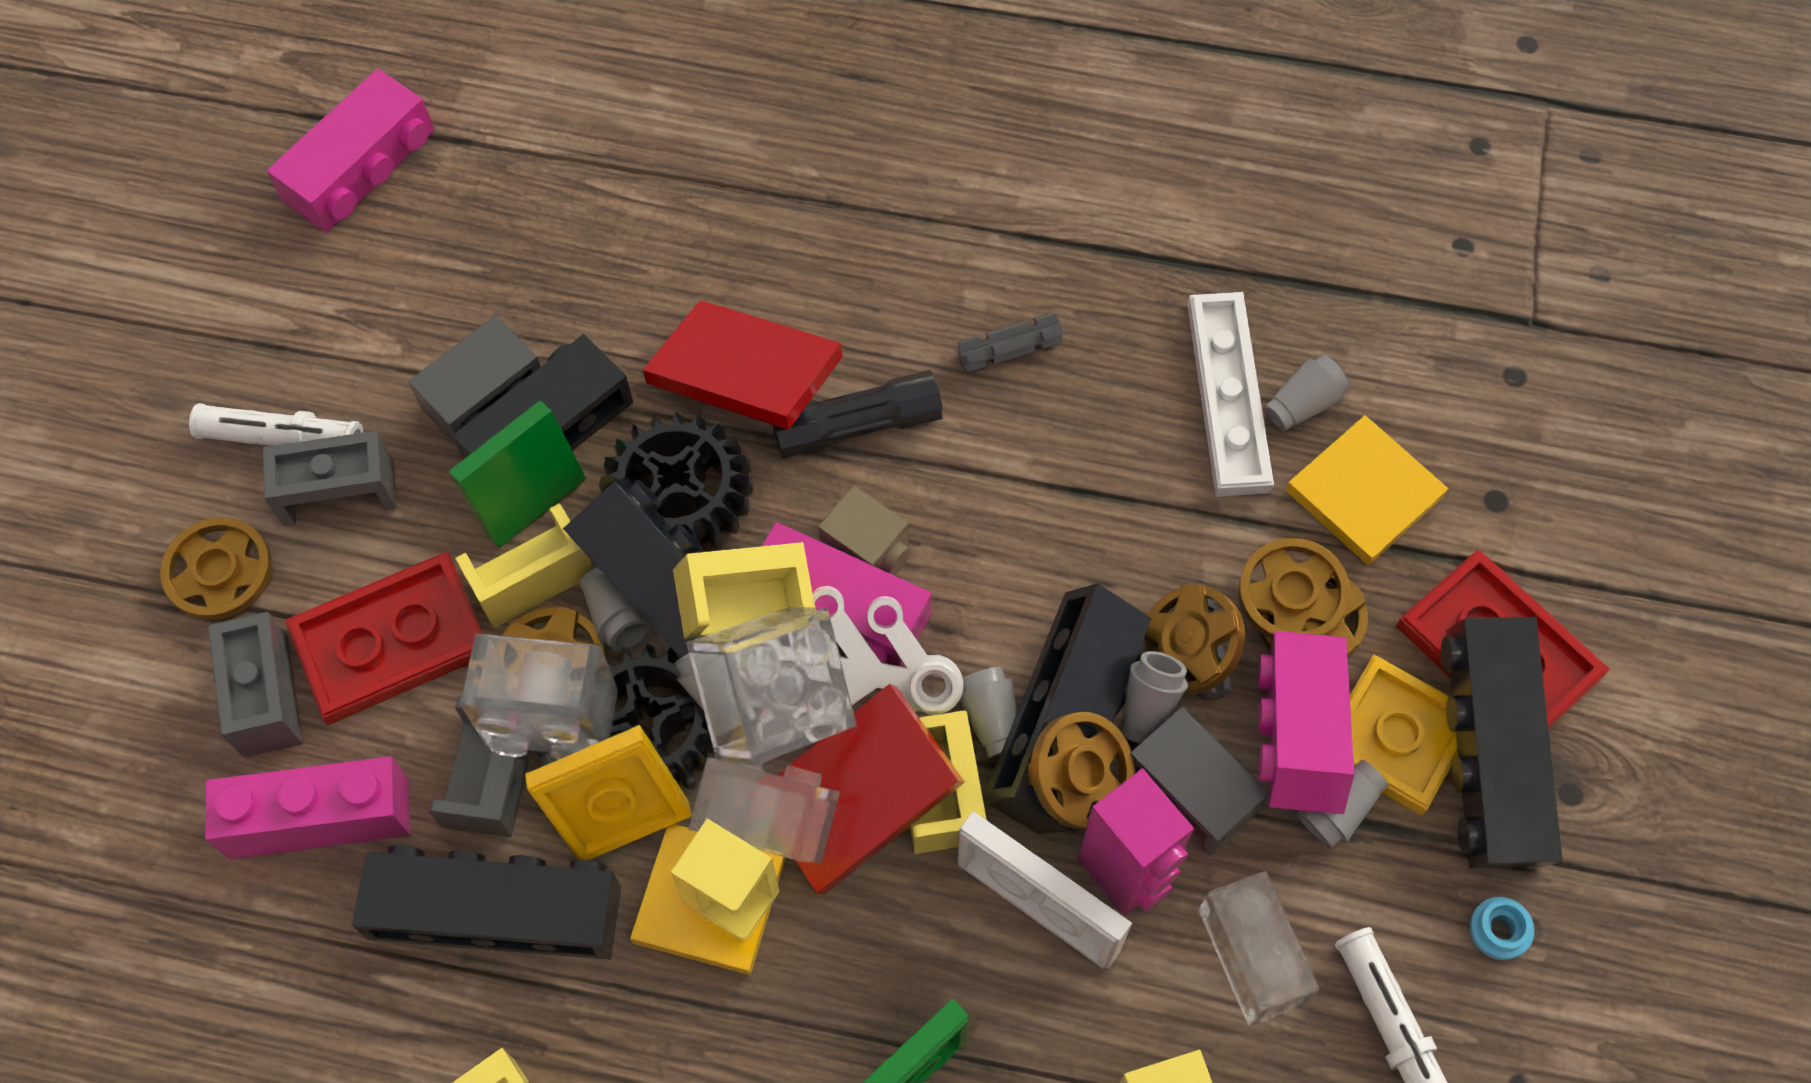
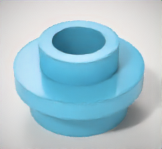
(1516, 919)

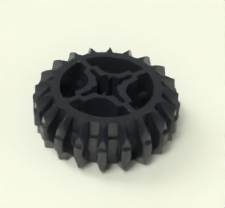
(679, 457)
(668, 713)

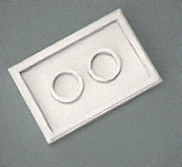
(1041, 891)

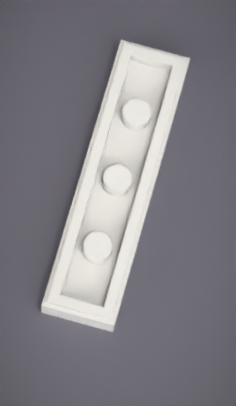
(1230, 395)

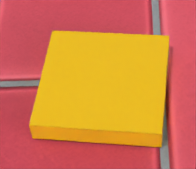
(1366, 490)
(1402, 733)
(608, 794)
(678, 930)

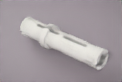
(264, 427)
(1382, 995)

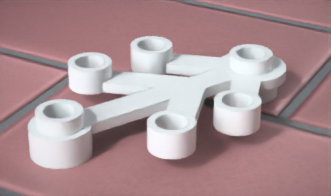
(866, 672)

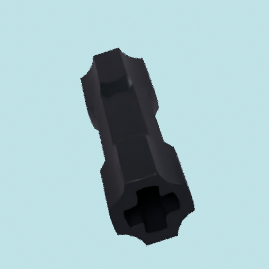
(896, 404)

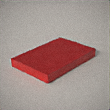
(743, 364)
(1485, 591)
(385, 637)
(886, 780)

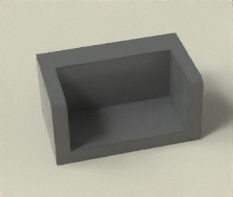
(472, 374)
(327, 471)
(255, 684)
(1200, 778)
(482, 786)

